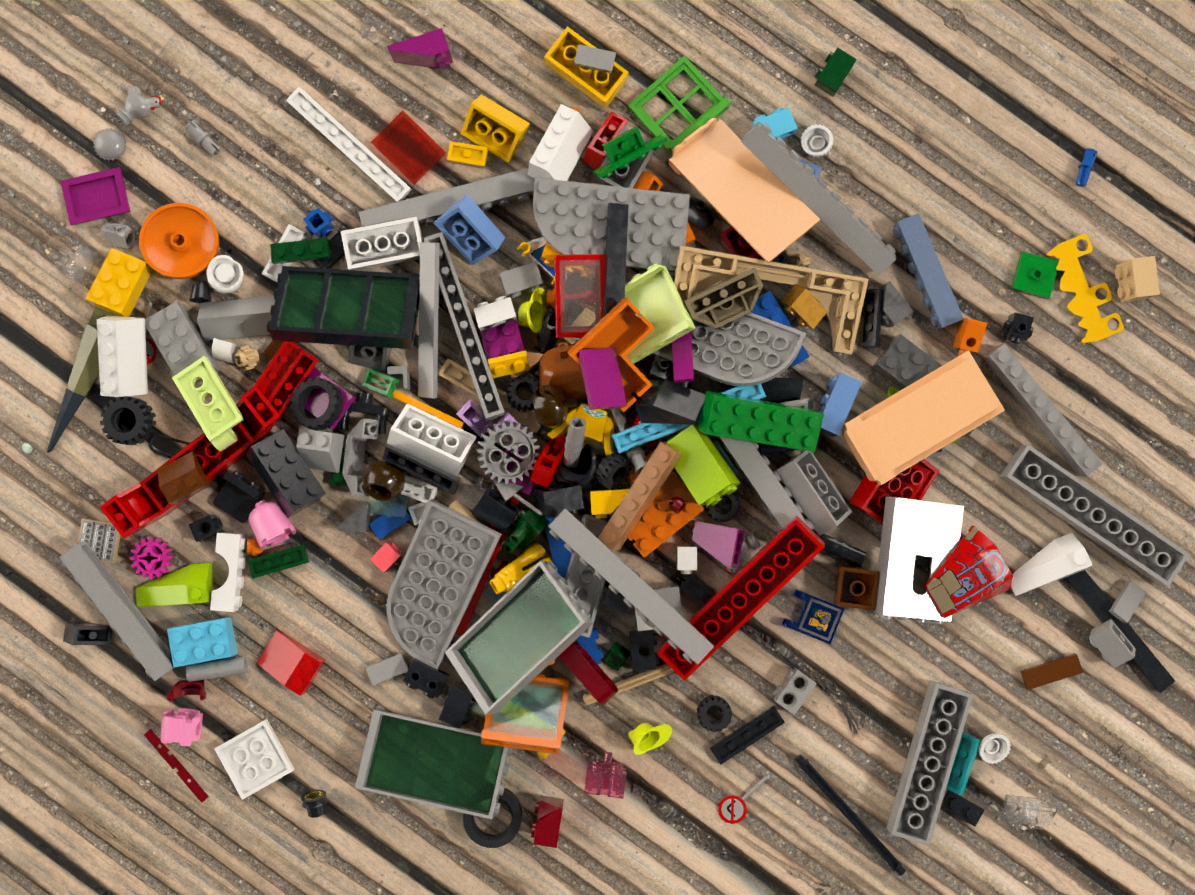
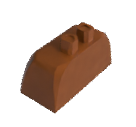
(560, 369)

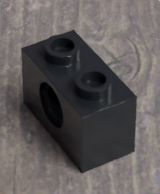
(639, 661)

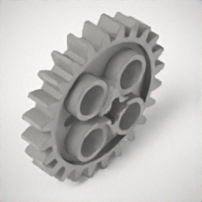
(499, 466)

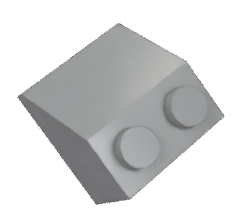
(320, 449)

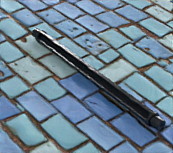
(850, 815)

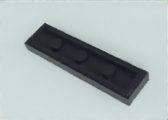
(747, 735)

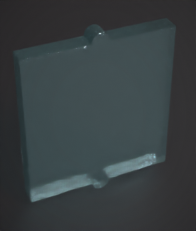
(393, 508)

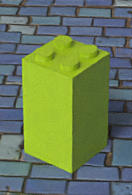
(703, 466)

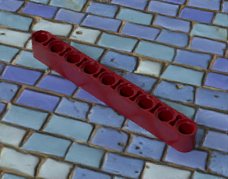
(584, 667)

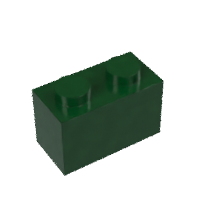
(835, 71)

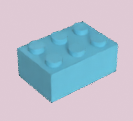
(202, 641)

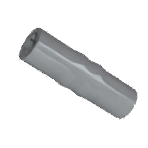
(574, 442)
(217, 669)

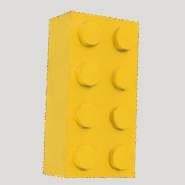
(596, 84)

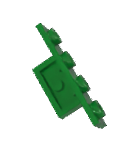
(625, 149)

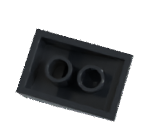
(669, 404)

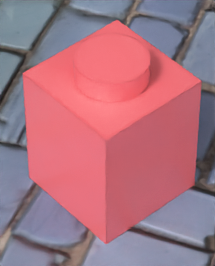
(387, 556)

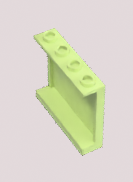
(661, 305)

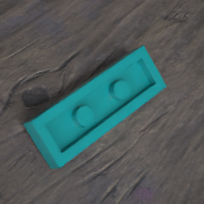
(963, 763)

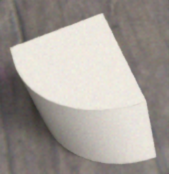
(224, 350)

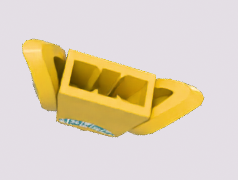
(598, 427)

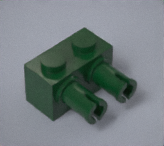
(524, 530)

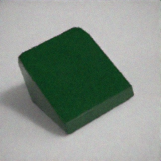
(616, 656)

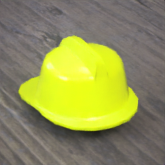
(533, 311)
(647, 737)

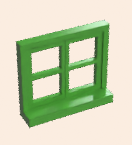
(716, 110)

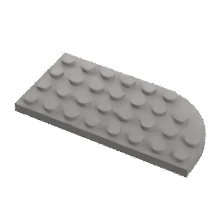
(575, 220)
(742, 351)
(438, 581)

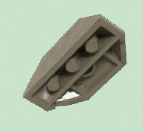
(726, 299)

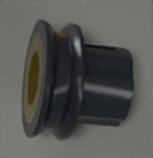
(314, 803)

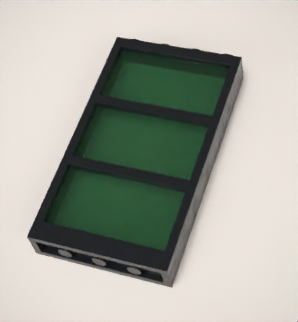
(345, 307)

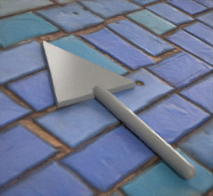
(509, 490)

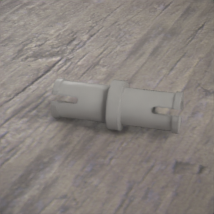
(202, 138)

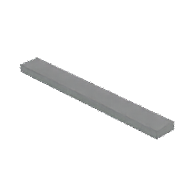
(428, 320)

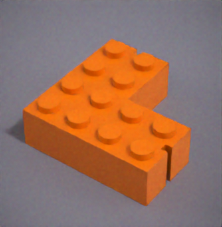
(621, 331)
(659, 520)

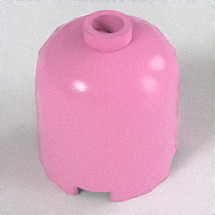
(270, 524)

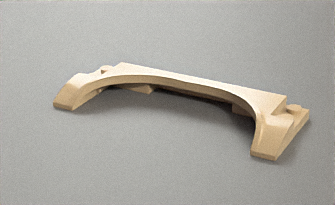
(836, 292)

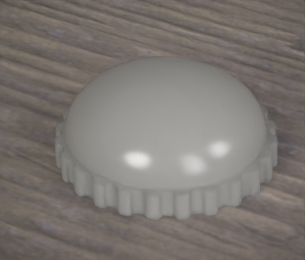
(109, 144)

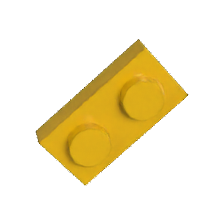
(467, 154)
(509, 364)

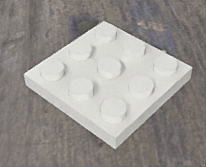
(254, 759)

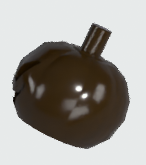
(551, 406)
(384, 474)

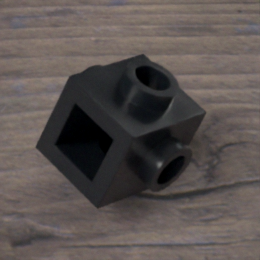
(1018, 328)

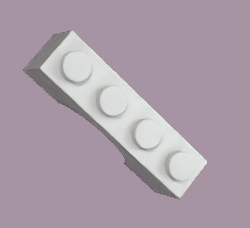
(232, 548)

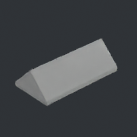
(235, 318)

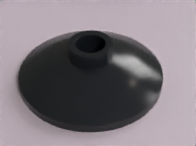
(700, 213)

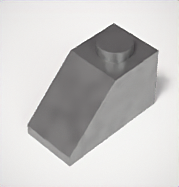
(893, 305)

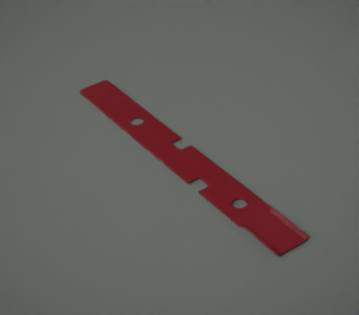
(174, 763)

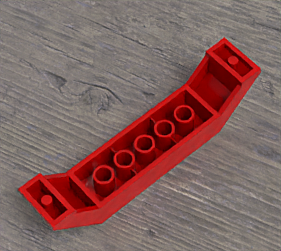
(146, 501)

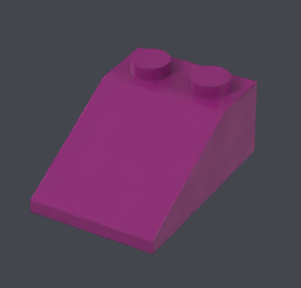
(423, 50)

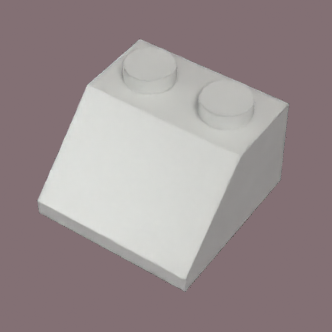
(495, 313)

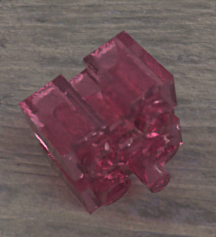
(605, 778)

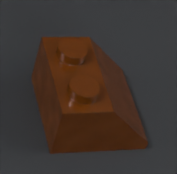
(182, 478)
(856, 587)

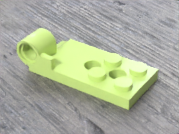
(218, 415)

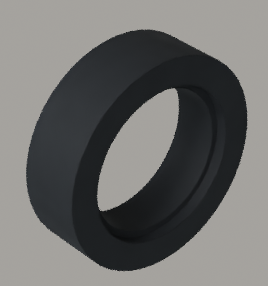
(501, 839)

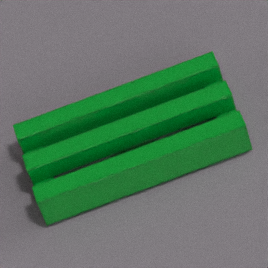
(390, 386)

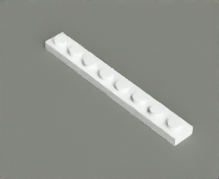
(348, 144)

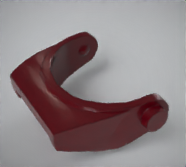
(178, 689)

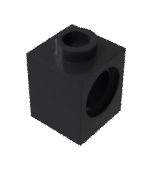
(199, 532)

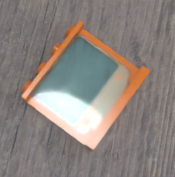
(531, 718)

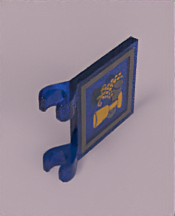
(817, 618)

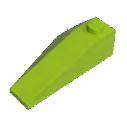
(183, 586)

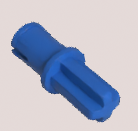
(1086, 167)

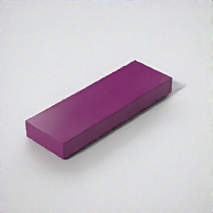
(683, 359)

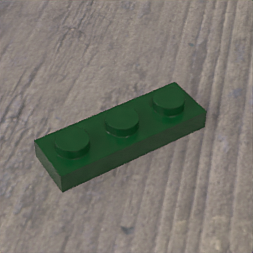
(300, 251)
(278, 561)

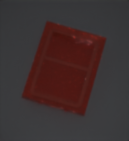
(408, 147)

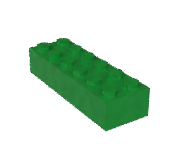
(760, 421)

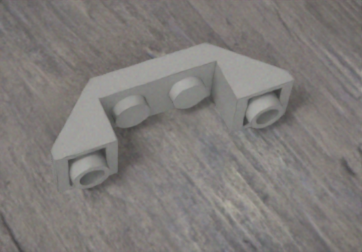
(355, 454)

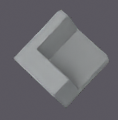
(402, 374)

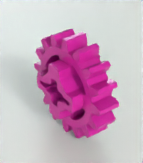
(151, 549)

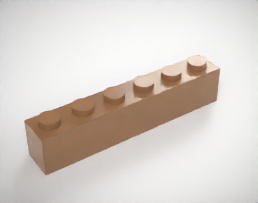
(640, 496)

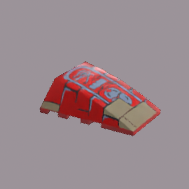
(969, 575)

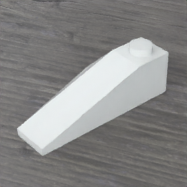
(1055, 561)

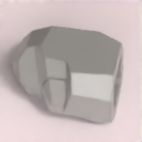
(118, 235)

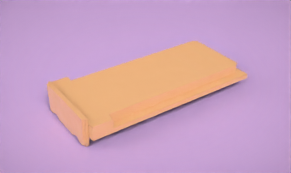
(742, 189)
(921, 419)

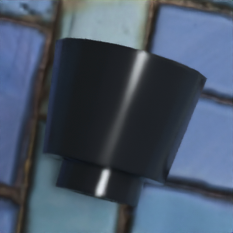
(200, 292)

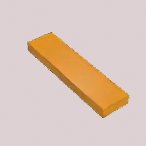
(406, 399)

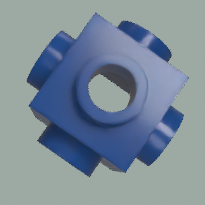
(313, 220)

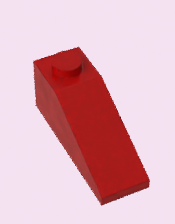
(610, 129)
(549, 461)

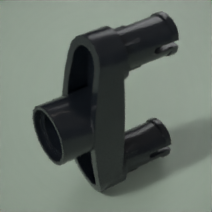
(365, 404)

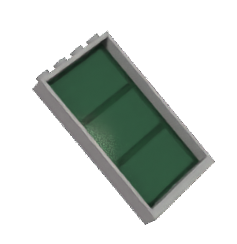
(519, 637)
(432, 764)

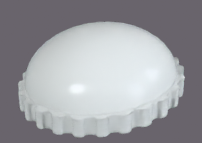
(817, 140)
(994, 748)

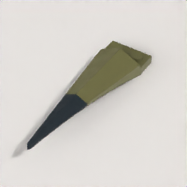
(82, 378)

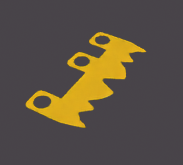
(1085, 301)

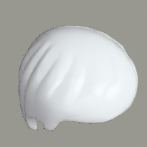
(225, 274)

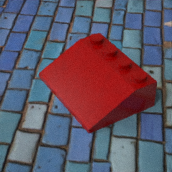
(908, 484)

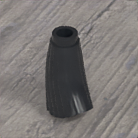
(548, 335)

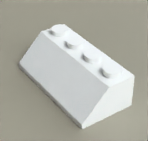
(560, 146)
(382, 244)
(122, 356)
(431, 439)

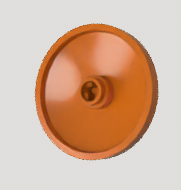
(179, 240)

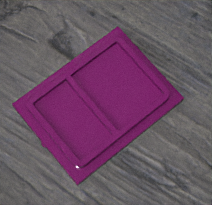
(95, 196)

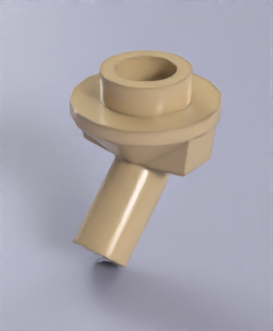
(802, 260)

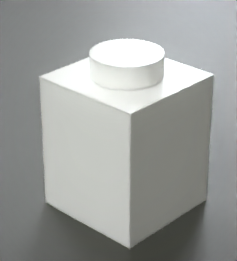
(686, 559)

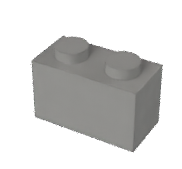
(521, 280)
(1112, 643)

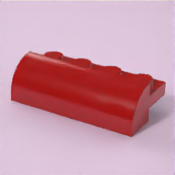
(285, 373)

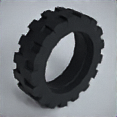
(301, 395)

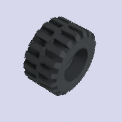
(113, 416)

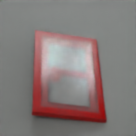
(578, 293)

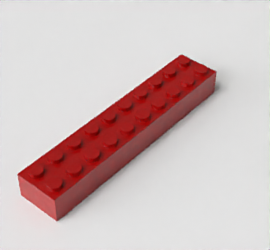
(748, 591)

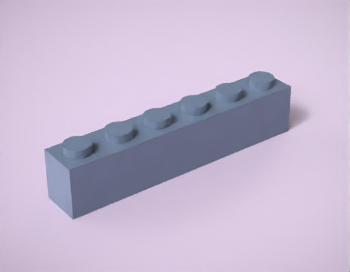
(927, 271)

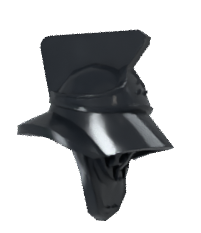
(585, 472)

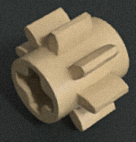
(247, 357)

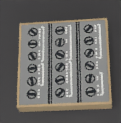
(102, 539)

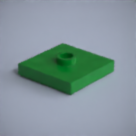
(1035, 275)

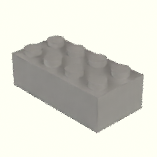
(178, 338)
(814, 491)

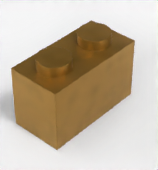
(803, 306)

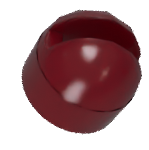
(678, 504)

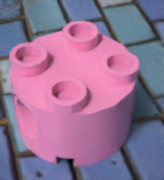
(181, 726)

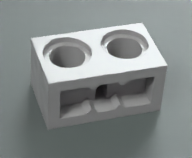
(799, 693)

